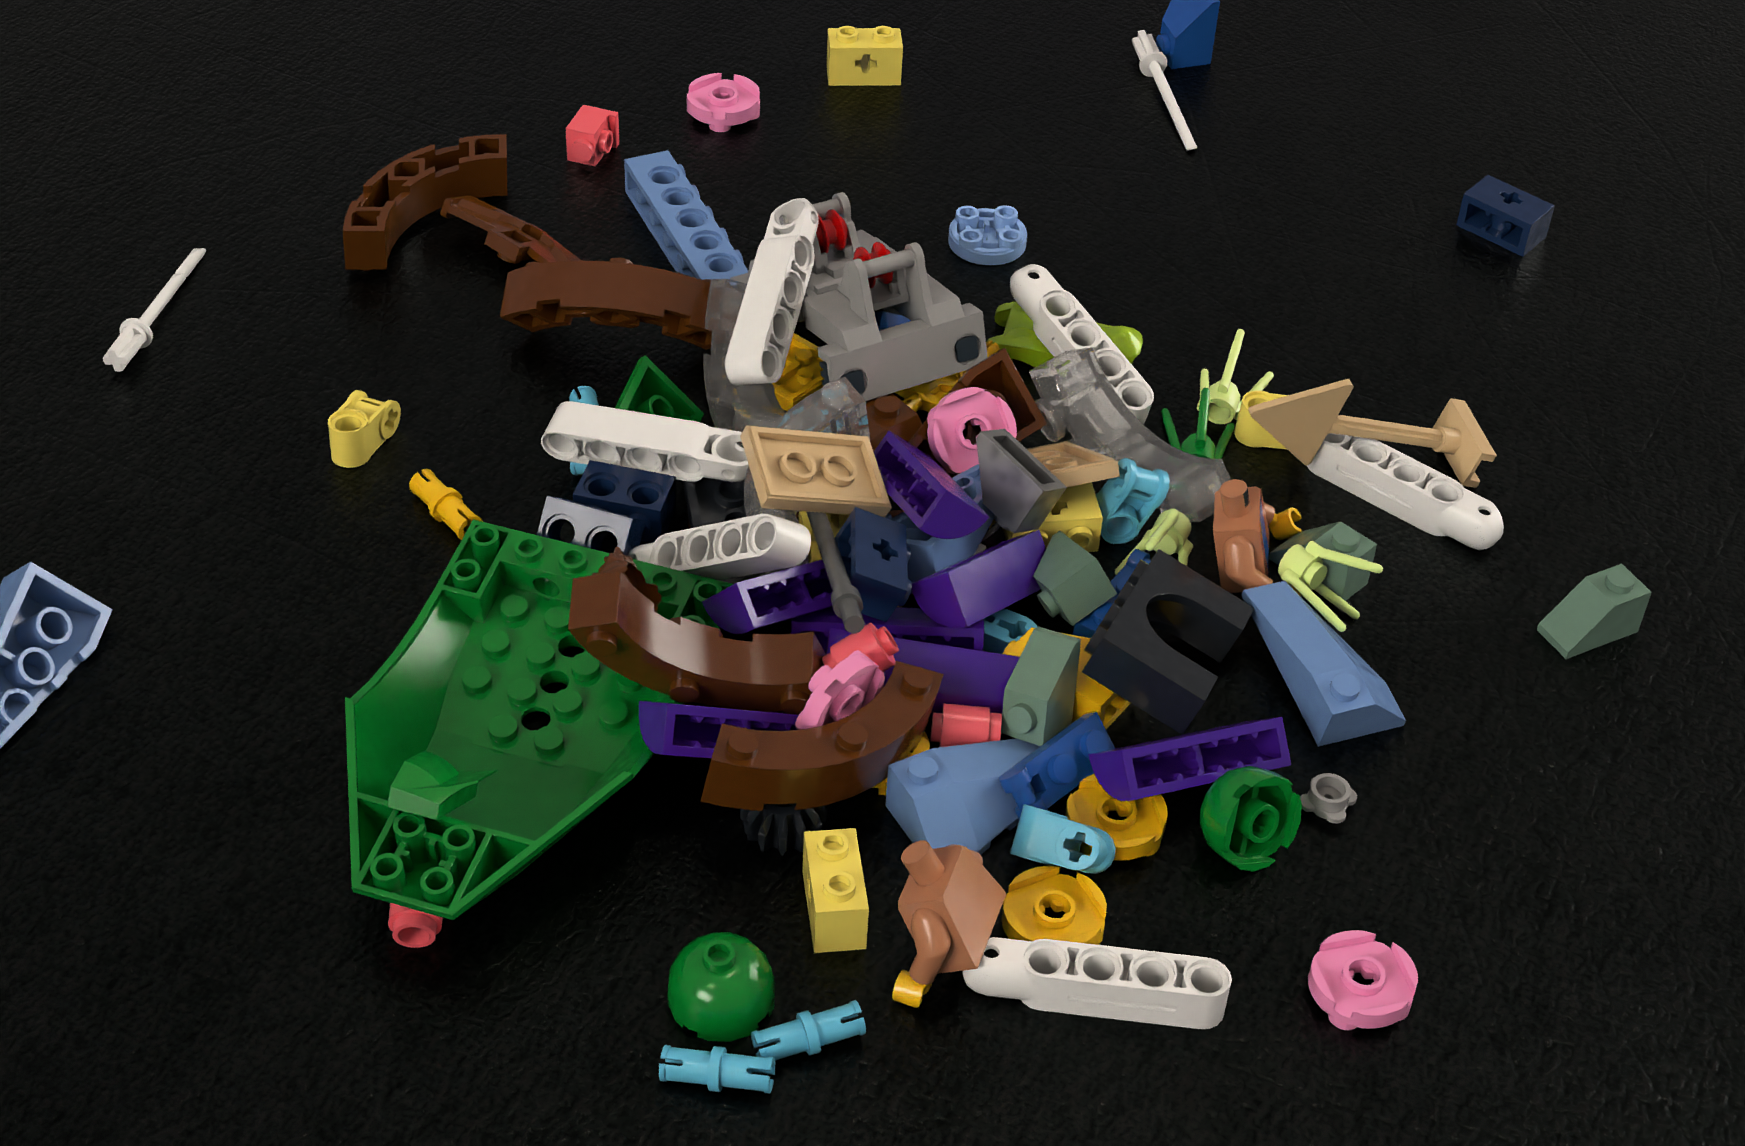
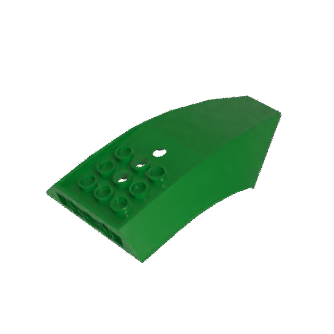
(461, 693)

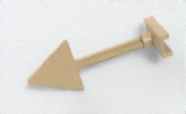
(1309, 416)

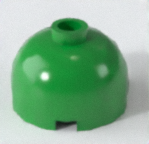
(1250, 816)
(721, 987)

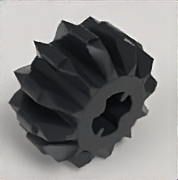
(782, 825)

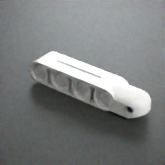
(773, 296)
(1066, 326)
(644, 442)
(1407, 489)
(730, 547)
(1105, 981)

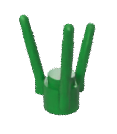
(1199, 443)

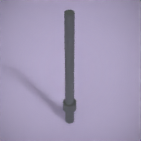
(845, 597)

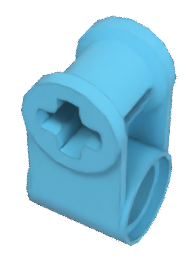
(1128, 500)
(1057, 841)

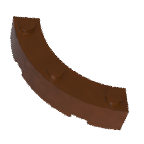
(417, 187)
(610, 294)
(688, 657)
(823, 761)

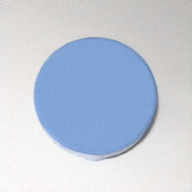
(987, 235)

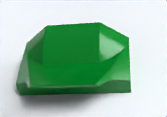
(432, 786)

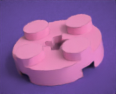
(723, 101)
(949, 419)
(841, 690)
(1357, 1004)

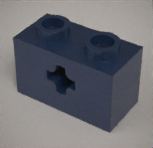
(1505, 215)
(876, 561)

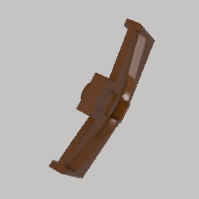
(507, 234)

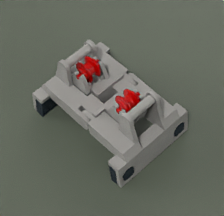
(863, 274)

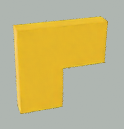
(800, 374)

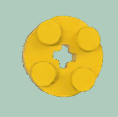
(1133, 836)
(1044, 888)

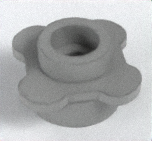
(1329, 797)

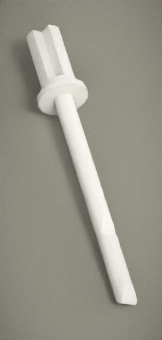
(1153, 64)
(137, 332)

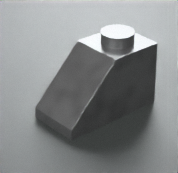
(1015, 482)

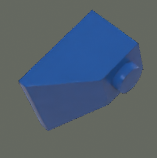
(1188, 32)

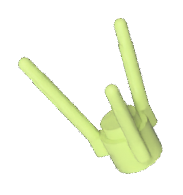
(1224, 395)
(1168, 535)
(1305, 572)

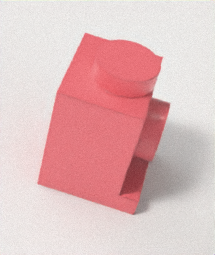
(591, 135)

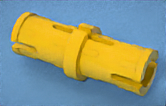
(443, 502)

